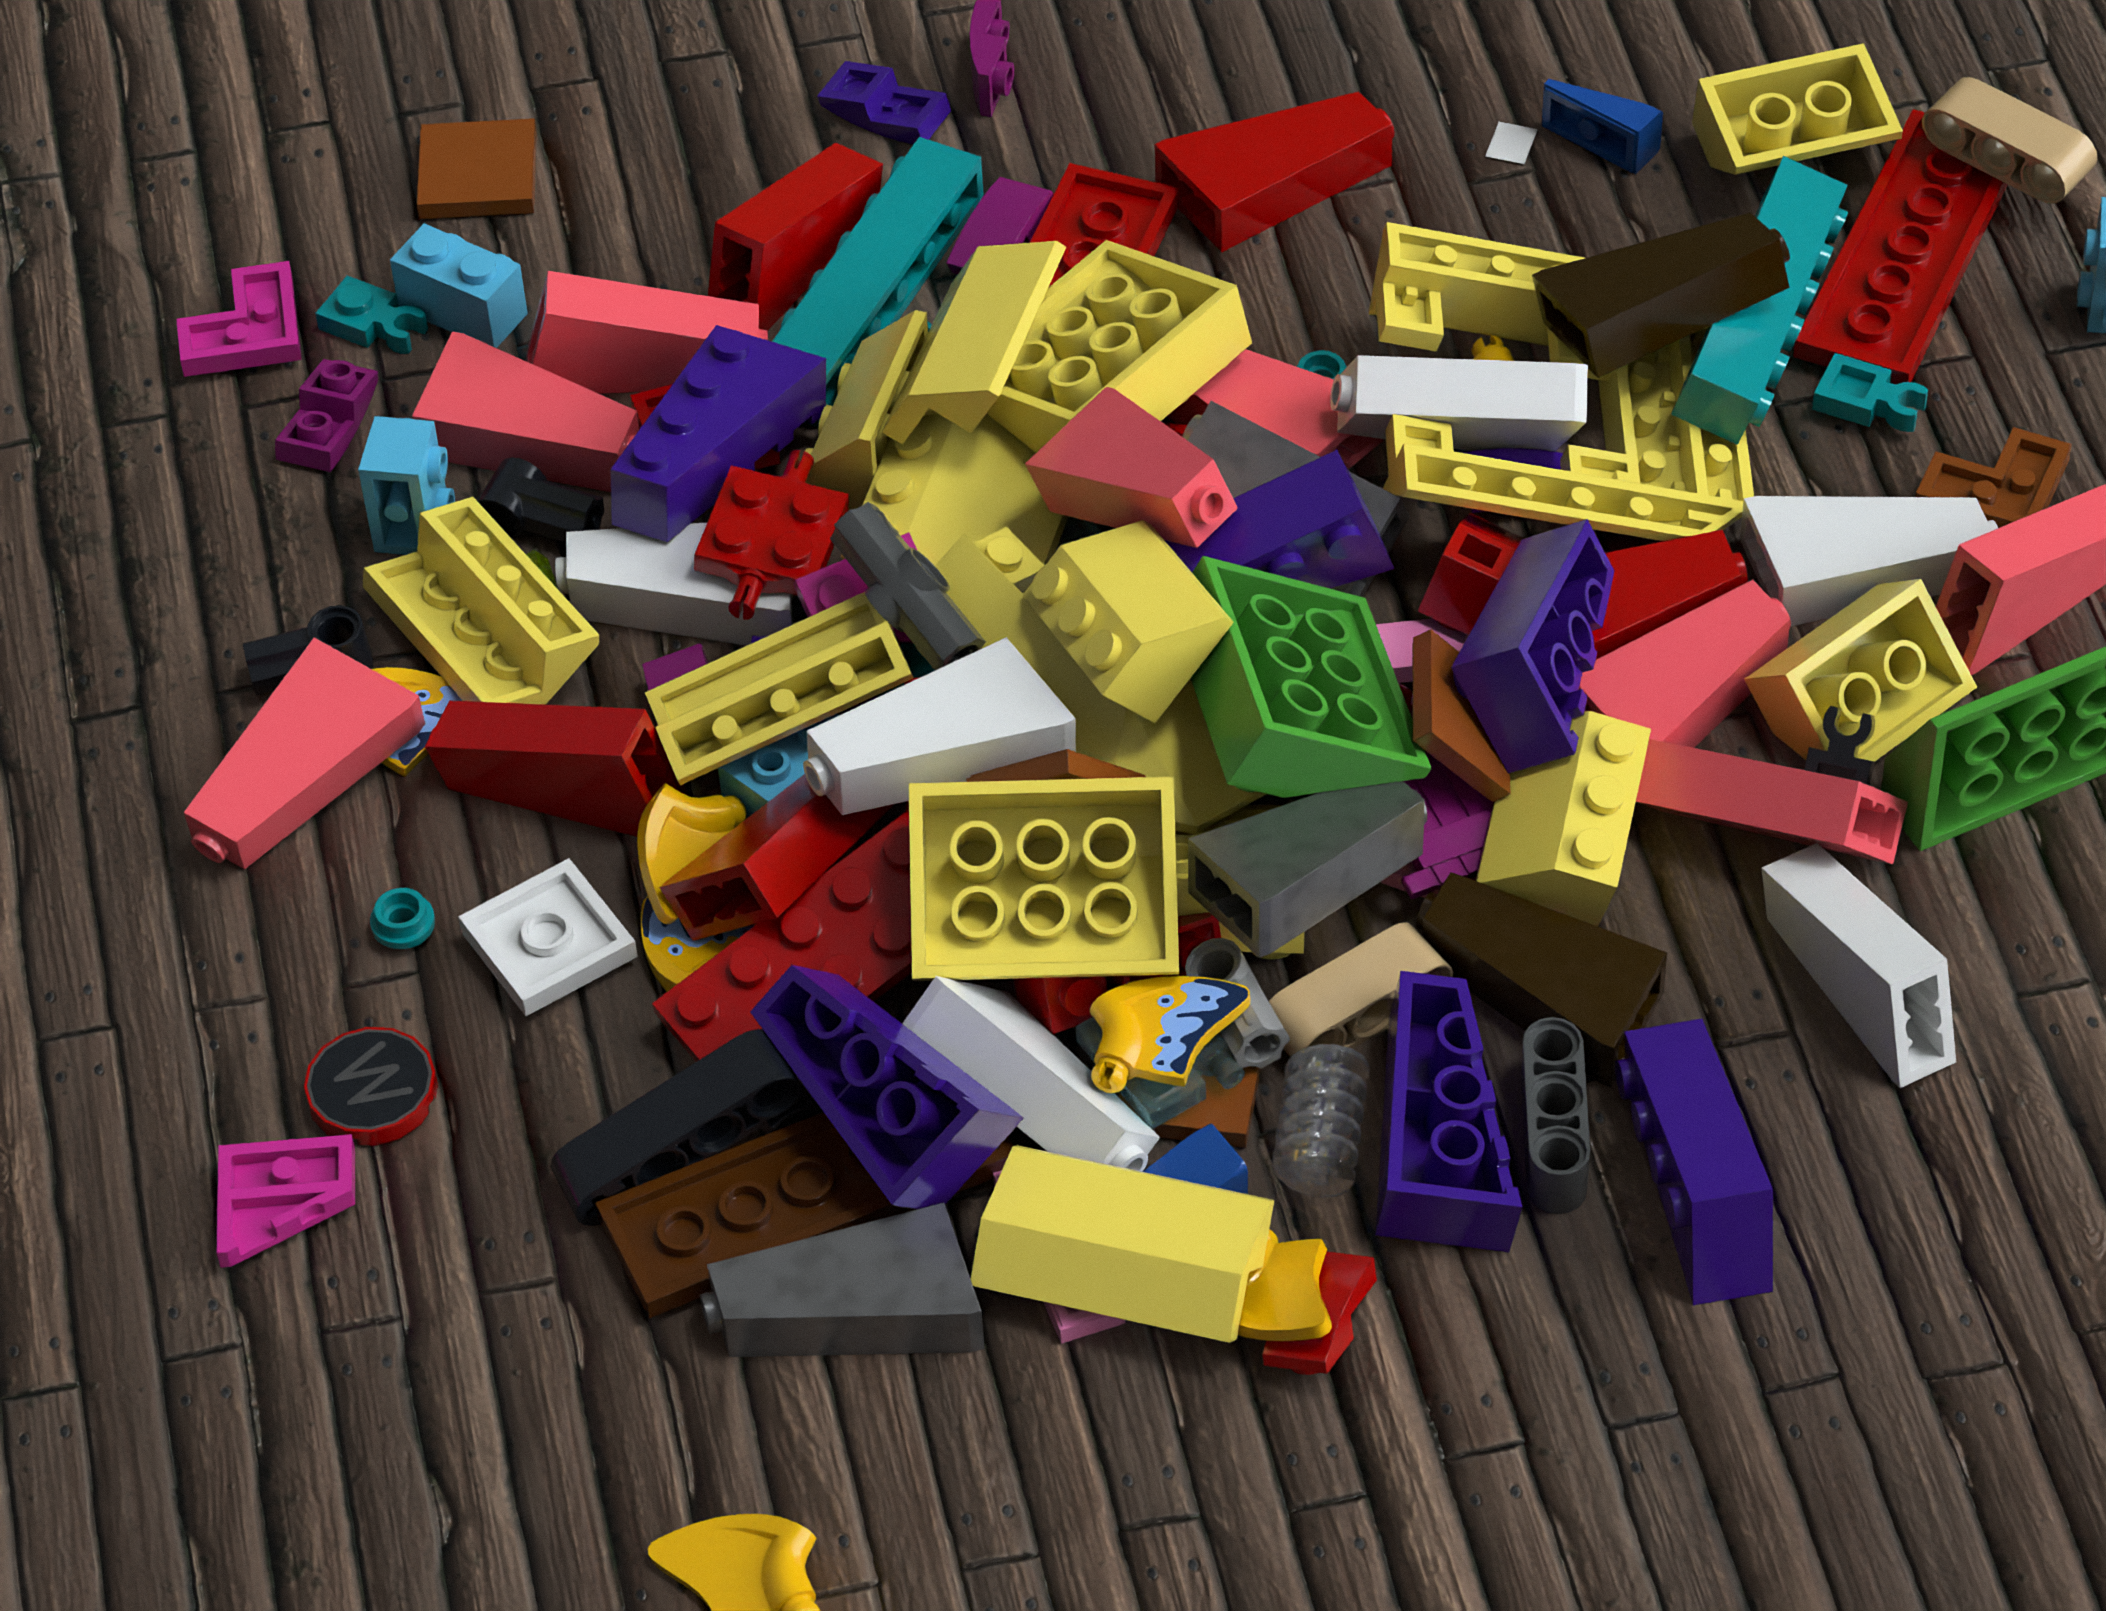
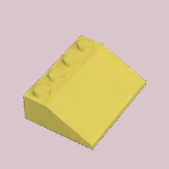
(1125, 327)
(962, 484)
(1043, 878)

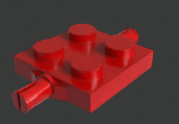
(769, 531)

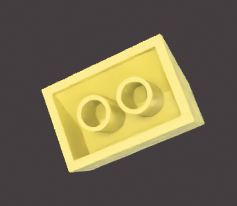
(1793, 110)
(851, 429)
(1129, 615)
(1873, 658)
(1569, 821)

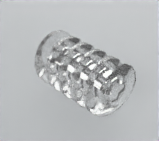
(1321, 1120)

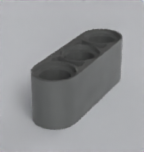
(1555, 1084)

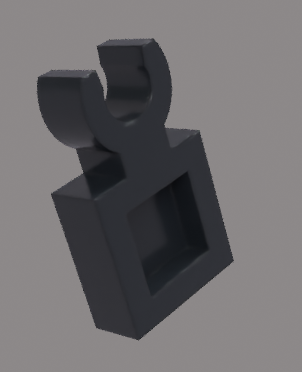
(1842, 752)

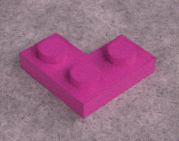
(252, 335)

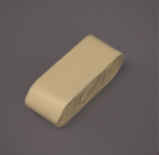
(2009, 140)
(1354, 992)

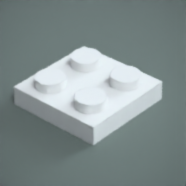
(547, 937)

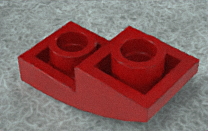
(1342, 1285)

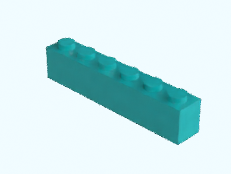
(885, 255)
(1743, 350)

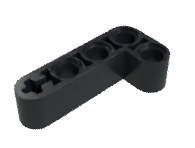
(683, 1122)

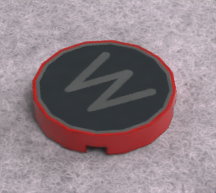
(371, 1085)

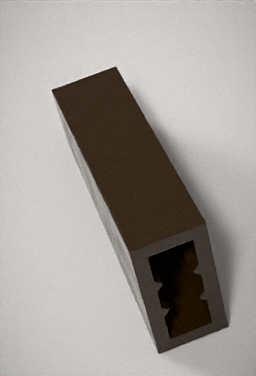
(1660, 289)
(1545, 965)

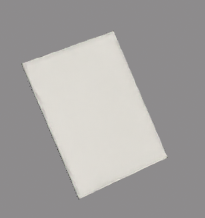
(1511, 142)

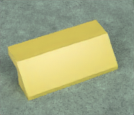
(976, 336)
(481, 609)
(776, 687)
(1121, 1243)

